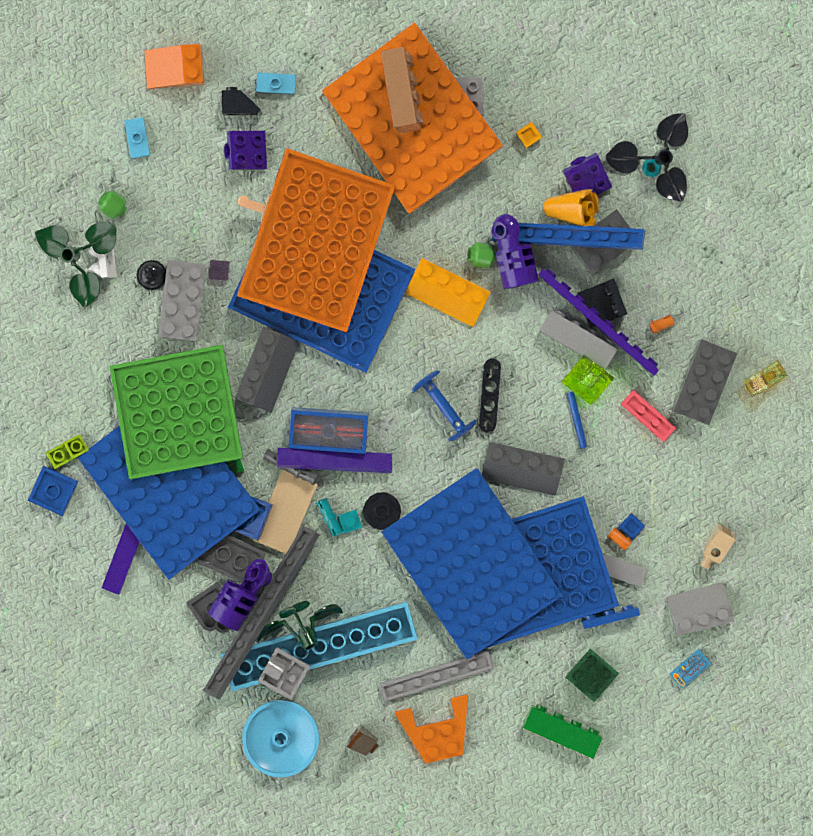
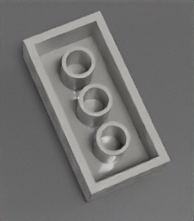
(182, 300)

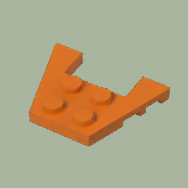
(437, 739)

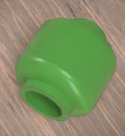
(112, 204)
(481, 255)

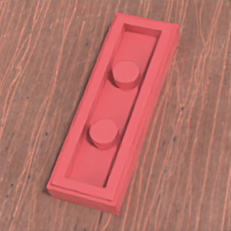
(648, 416)

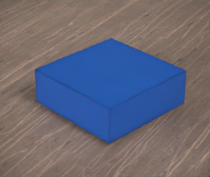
(631, 526)

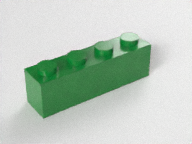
(562, 731)

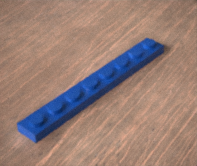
(581, 236)

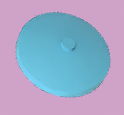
(280, 738)

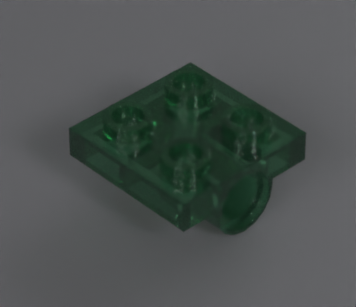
(592, 675)

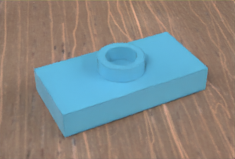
(276, 83)
(137, 138)

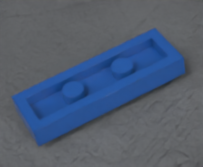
(610, 616)

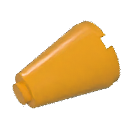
(573, 207)

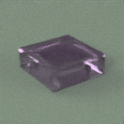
(219, 270)

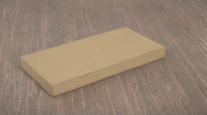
(290, 504)

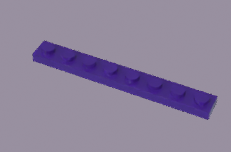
(605, 326)

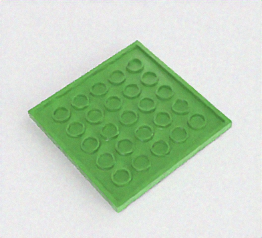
(176, 412)

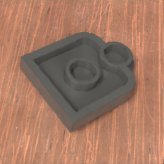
(201, 604)

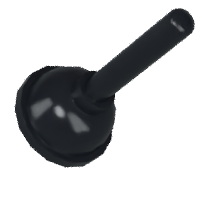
(151, 275)

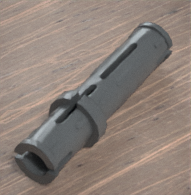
(310, 476)

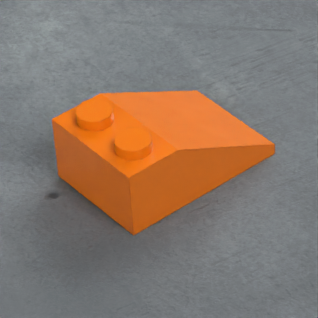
(174, 66)

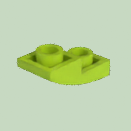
(66, 451)

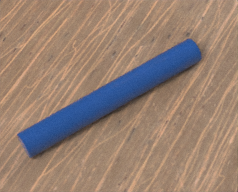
(577, 420)

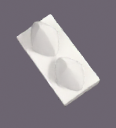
(105, 266)

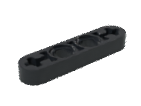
(494, 395)

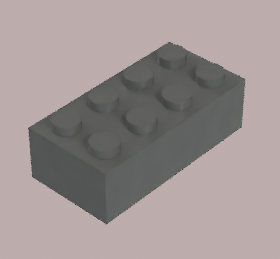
(704, 382)

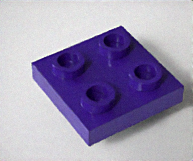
(246, 150)
(587, 174)

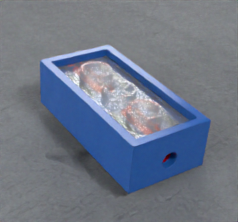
(328, 430)

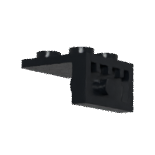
(605, 299)

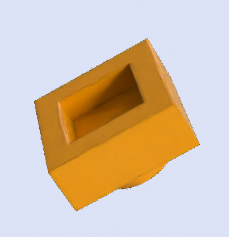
(528, 135)

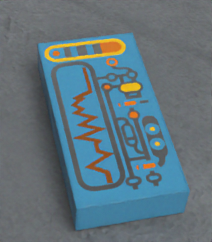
(690, 668)

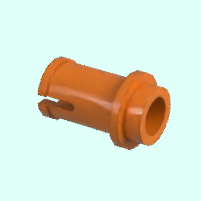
(661, 324)
(619, 539)

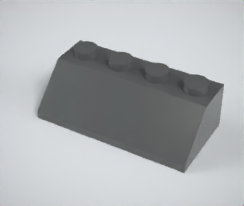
(267, 369)
(522, 468)

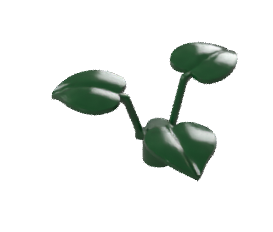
(101, 238)
(306, 635)

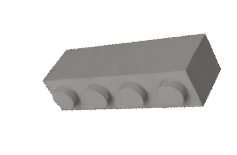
(577, 339)

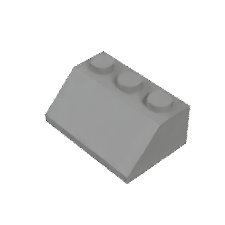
(699, 609)

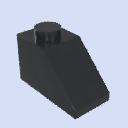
(237, 103)

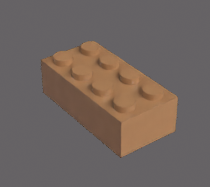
(401, 90)

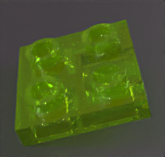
(587, 379)

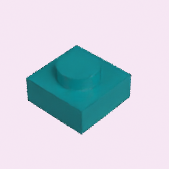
(350, 521)

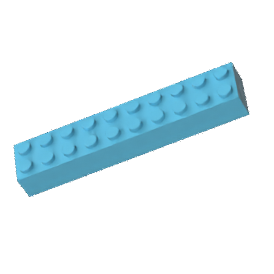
(335, 640)

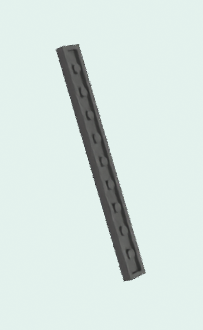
(261, 613)

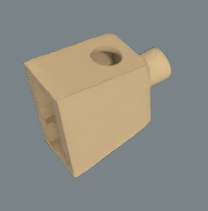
(720, 538)

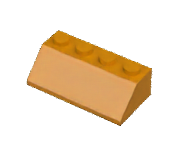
(447, 292)

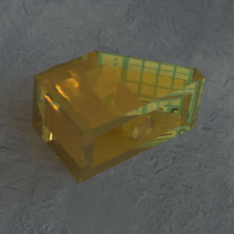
(765, 378)

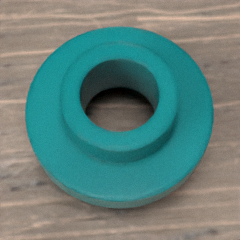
(647, 172)

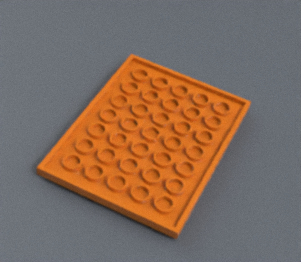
(422, 160)
(316, 240)

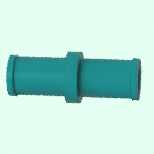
(329, 517)

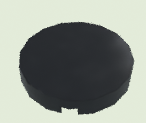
(381, 510)

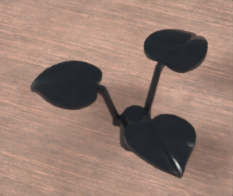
(675, 133)

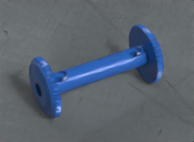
(444, 406)

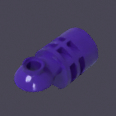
(514, 261)
(237, 600)

